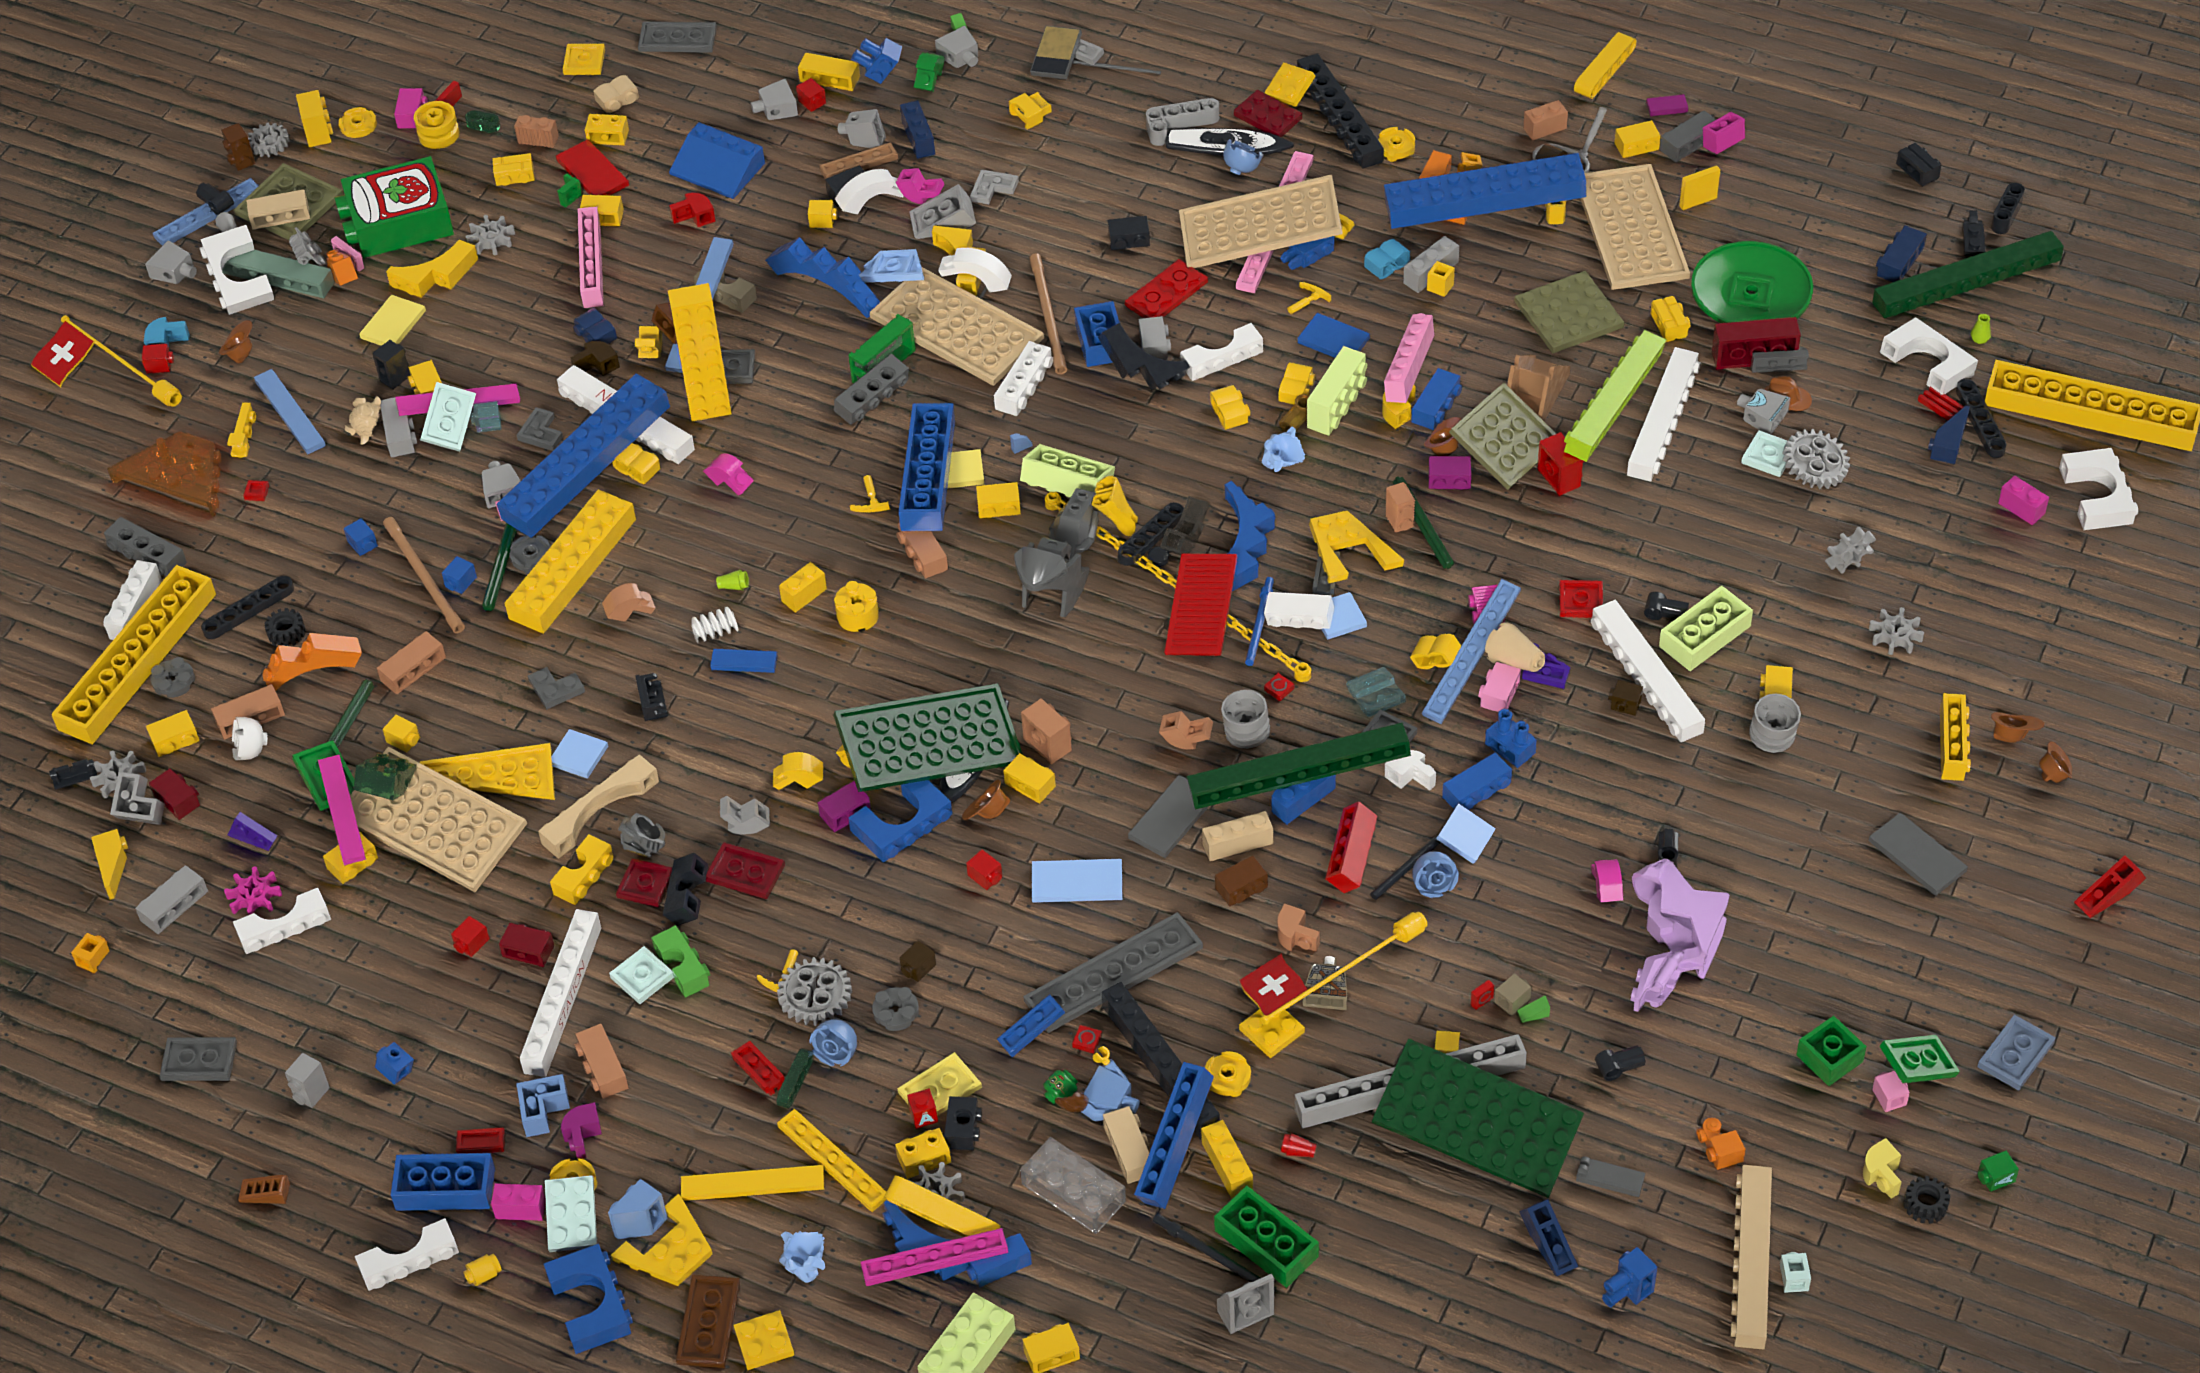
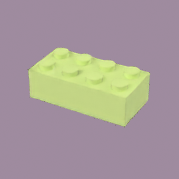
(1336, 391)
(1062, 470)
(1705, 628)
(970, 1339)

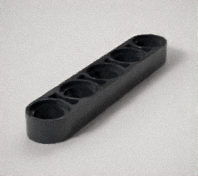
(1981, 425)
(1149, 540)
(241, 615)

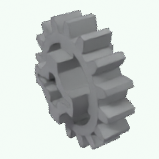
(268, 139)

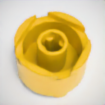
(856, 606)

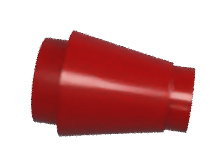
(1297, 1146)

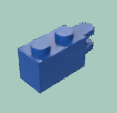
(1308, 252)

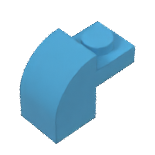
(163, 332)

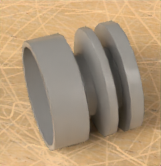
(1245, 719)
(1774, 723)

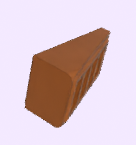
(280, 1182)

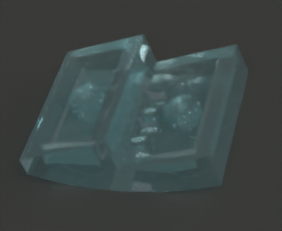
(1376, 691)

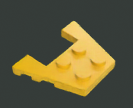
(675, 1254)

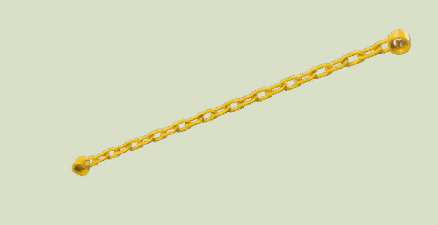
(1054, 502)

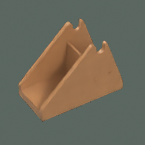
(1537, 382)

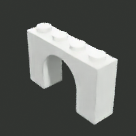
(235, 295)
(1919, 337)
(2104, 468)

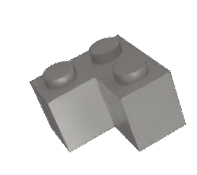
(131, 803)

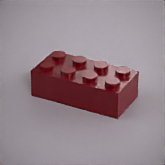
(1739, 340)

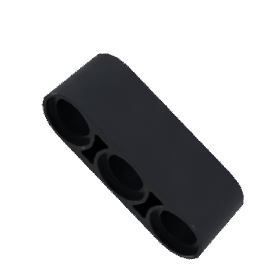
(2007, 208)

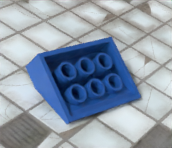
(717, 160)

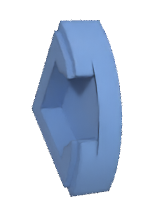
(1019, 443)

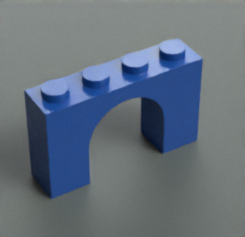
(888, 839)
(609, 1319)

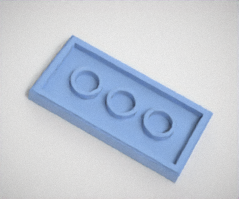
(1077, 880)

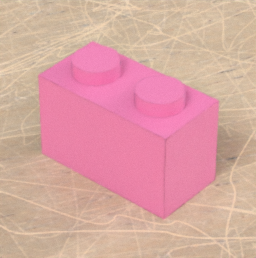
(1499, 687)

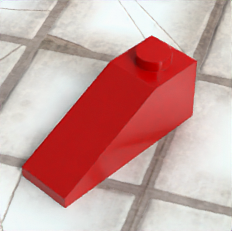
(2110, 887)

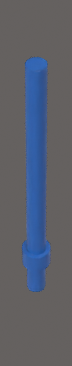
(1259, 621)

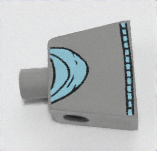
(1764, 409)

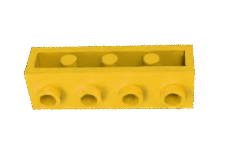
(1954, 737)

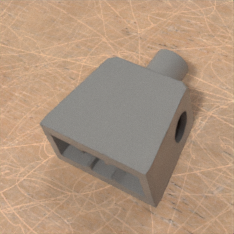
(958, 48)
(776, 101)
(863, 129)
(170, 264)
(498, 482)

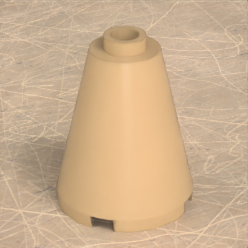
(1513, 648)

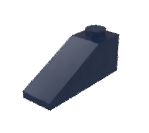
(1949, 437)
(1549, 1237)

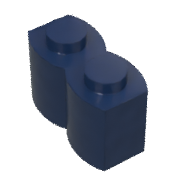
(594, 327)

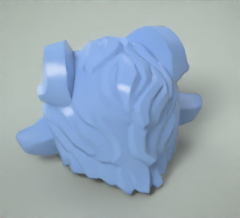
(1282, 450)
(803, 1254)

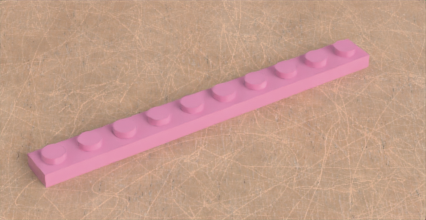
(1257, 263)

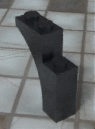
(1132, 360)

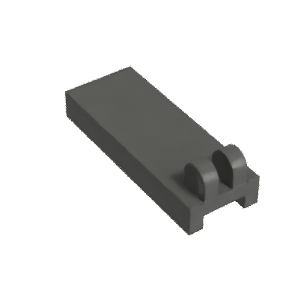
(1780, 361)
(1320, 583)
(1610, 1177)

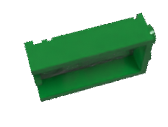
(893, 338)

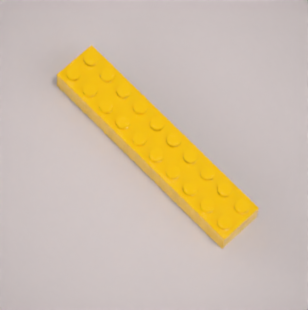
(2093, 405)
(133, 654)

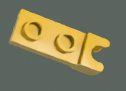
(242, 432)

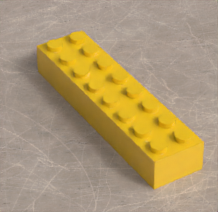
(699, 351)
(570, 561)

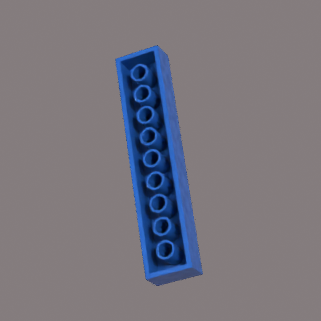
(1485, 190)
(583, 455)

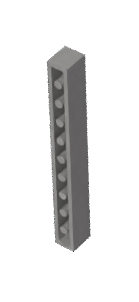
(1366, 1091)

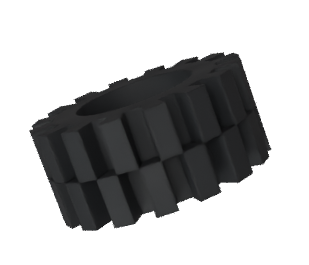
(282, 619)
(1924, 1211)

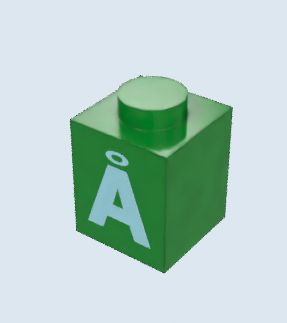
(1997, 1171)

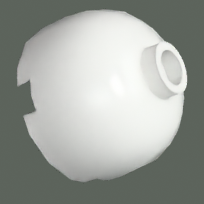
(248, 738)

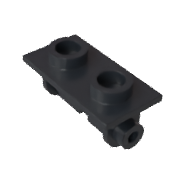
(79, 772)

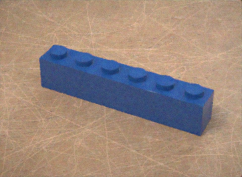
(1174, 1135)

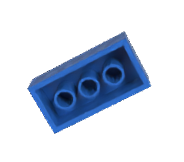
(443, 1181)

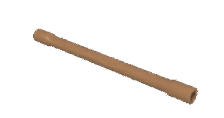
(1058, 357)
(450, 616)

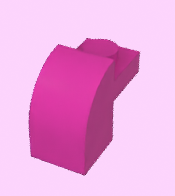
(916, 188)
(728, 470)
(1608, 880)

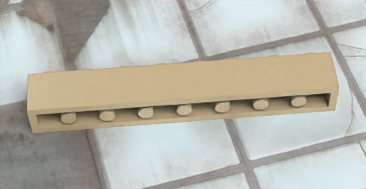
(1753, 1257)

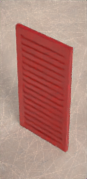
(1201, 604)

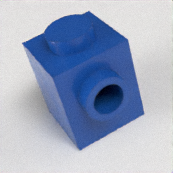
(393, 1062)

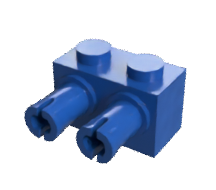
(882, 59)
(1511, 739)
(1633, 1279)

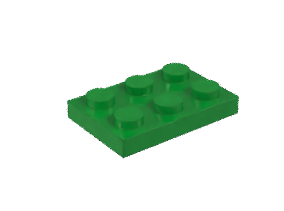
(310, 771)
(1919, 1058)

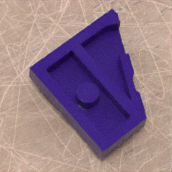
(1552, 673)
(251, 832)

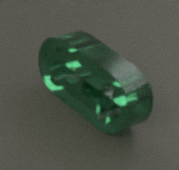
(482, 121)

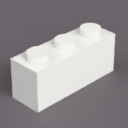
(1299, 610)

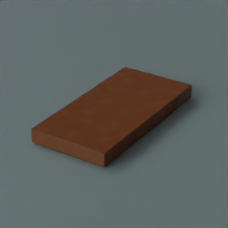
(708, 1321)

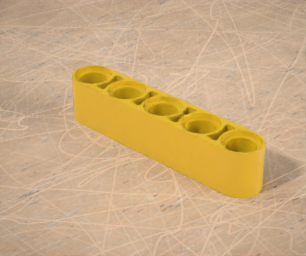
(1605, 65)
(937, 1208)

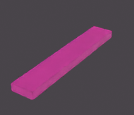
(420, 403)
(341, 810)
(934, 1257)

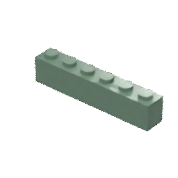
(282, 272)

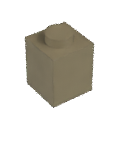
(1513, 994)

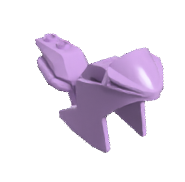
(1685, 921)

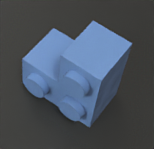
(538, 1099)

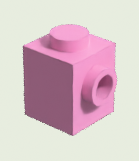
(1890, 1091)

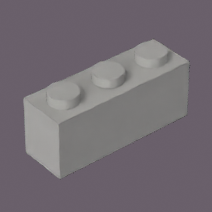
(1417, 270)
(397, 429)
(171, 899)

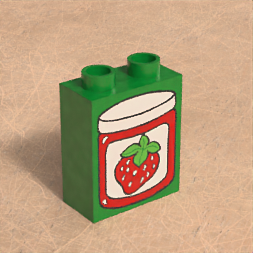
(394, 207)

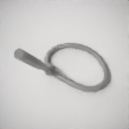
(1592, 133)

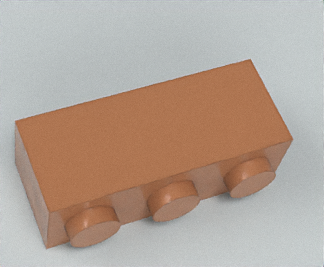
(924, 550)
(411, 662)
(259, 705)
(600, 1061)

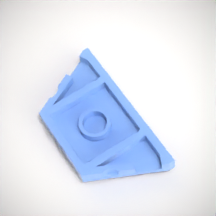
(893, 266)

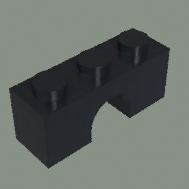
(680, 903)

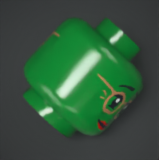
(1060, 1085)

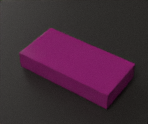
(1667, 105)

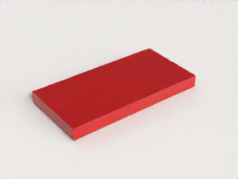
(592, 169)

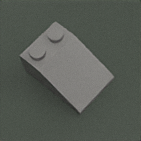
(948, 209)
(1247, 1304)

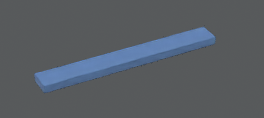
(710, 273)
(1470, 652)

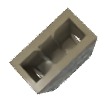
(1332, 994)

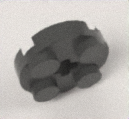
(524, 545)
(183, 677)
(892, 997)

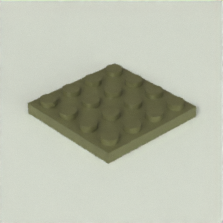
(288, 179)
(1569, 312)
(1503, 435)

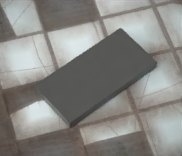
(677, 37)
(1167, 819)
(1918, 854)

